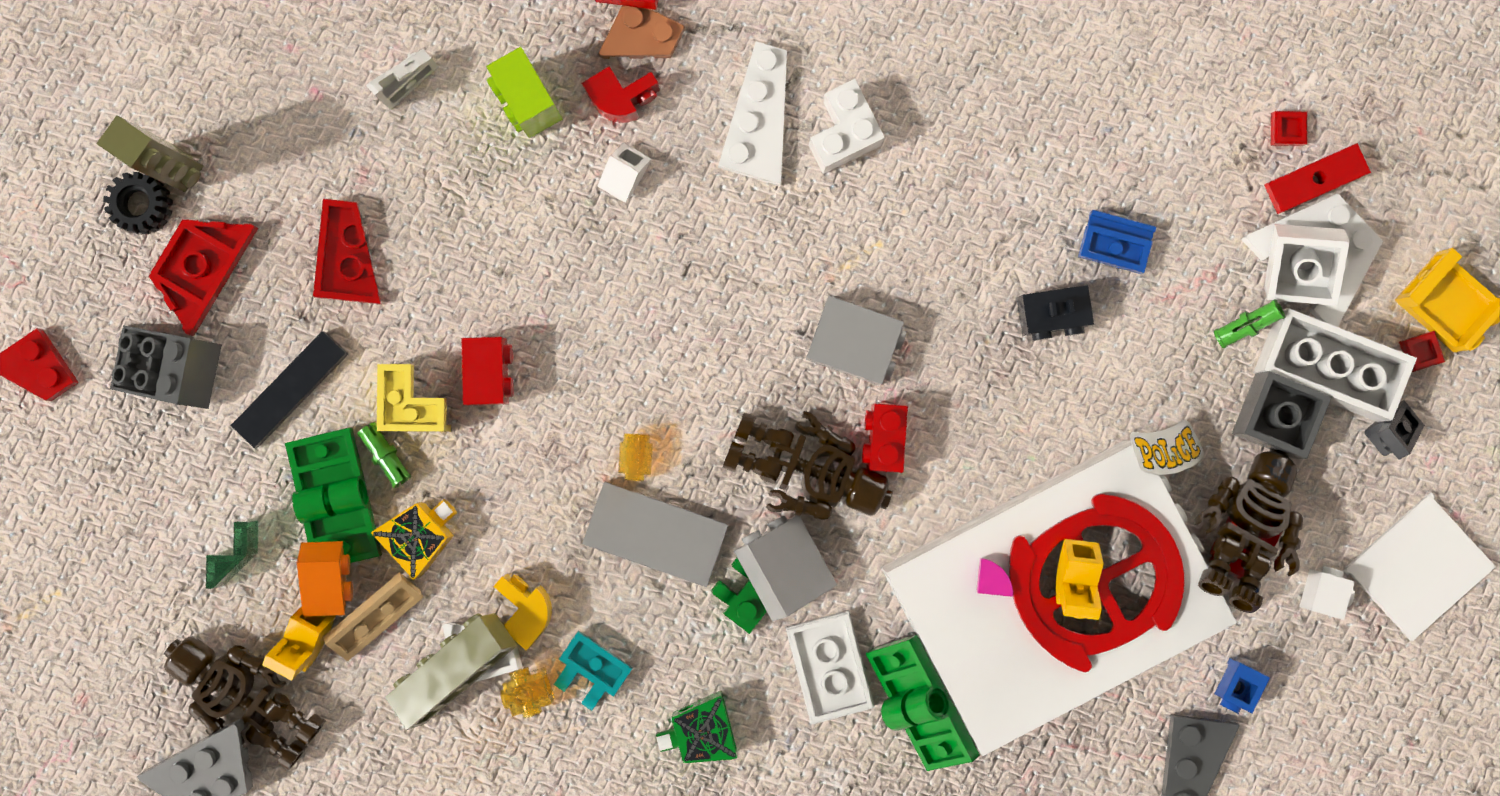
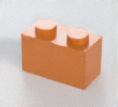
(323, 578)

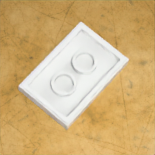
(830, 667)

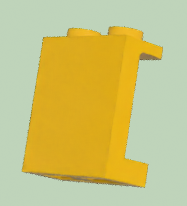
(1451, 302)

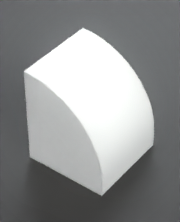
(623, 172)

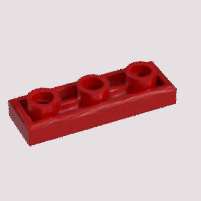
(1331, 173)

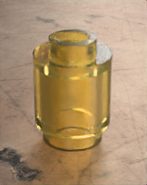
(635, 456)

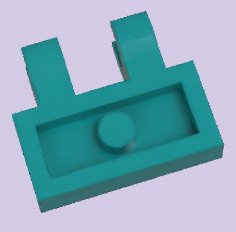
(596, 665)

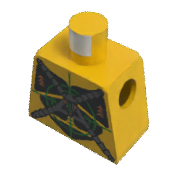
(417, 536)

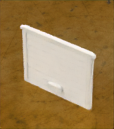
(1419, 567)

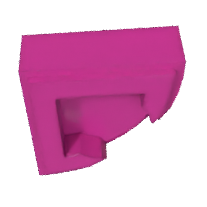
(993, 579)

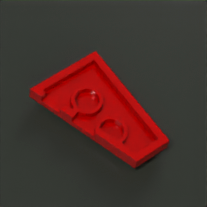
(343, 256)

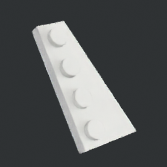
(757, 125)

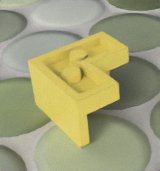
(399, 409)

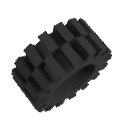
(119, 203)

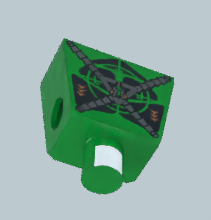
(701, 731)

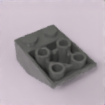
(165, 367)

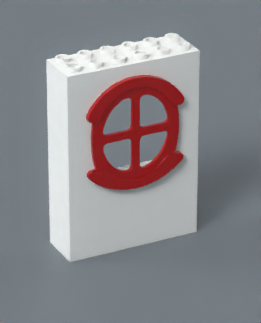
(1008, 655)

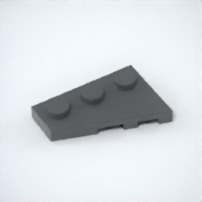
(1195, 754)

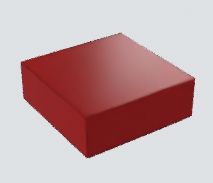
(1288, 128)
(1424, 348)

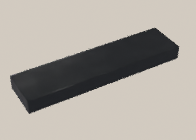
(289, 389)

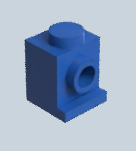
(1251, 687)

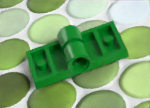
(333, 493)
(921, 704)

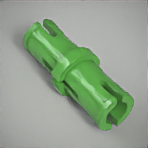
(1270, 313)
(384, 455)

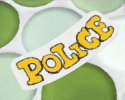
(1167, 450)

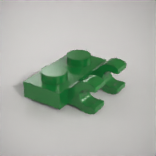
(742, 608)

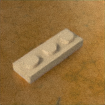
(373, 617)

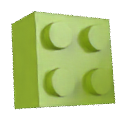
(528, 101)

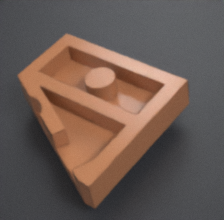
(641, 34)

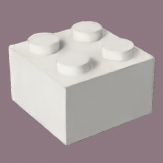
(1306, 264)

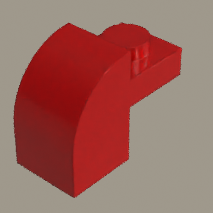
(618, 102)

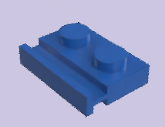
(1117, 242)

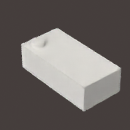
(1348, 367)

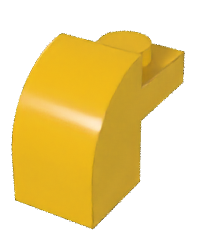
(1078, 579)
(533, 610)
(299, 644)

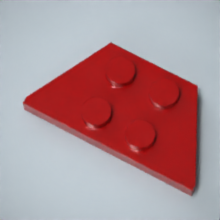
(198, 266)

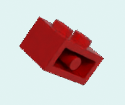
(486, 371)
(886, 437)

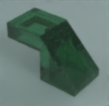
(224, 566)

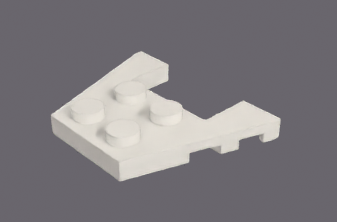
(1363, 247)

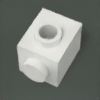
(1328, 592)

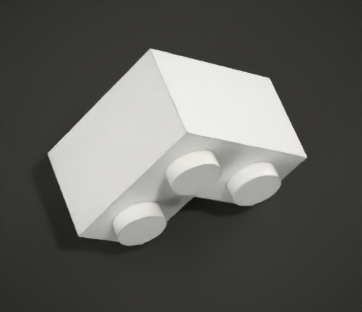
(854, 129)

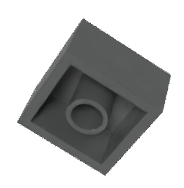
(1281, 415)

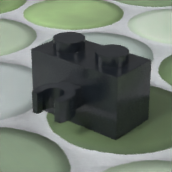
(1055, 311)

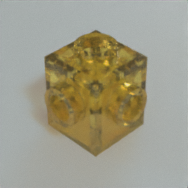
(537, 686)

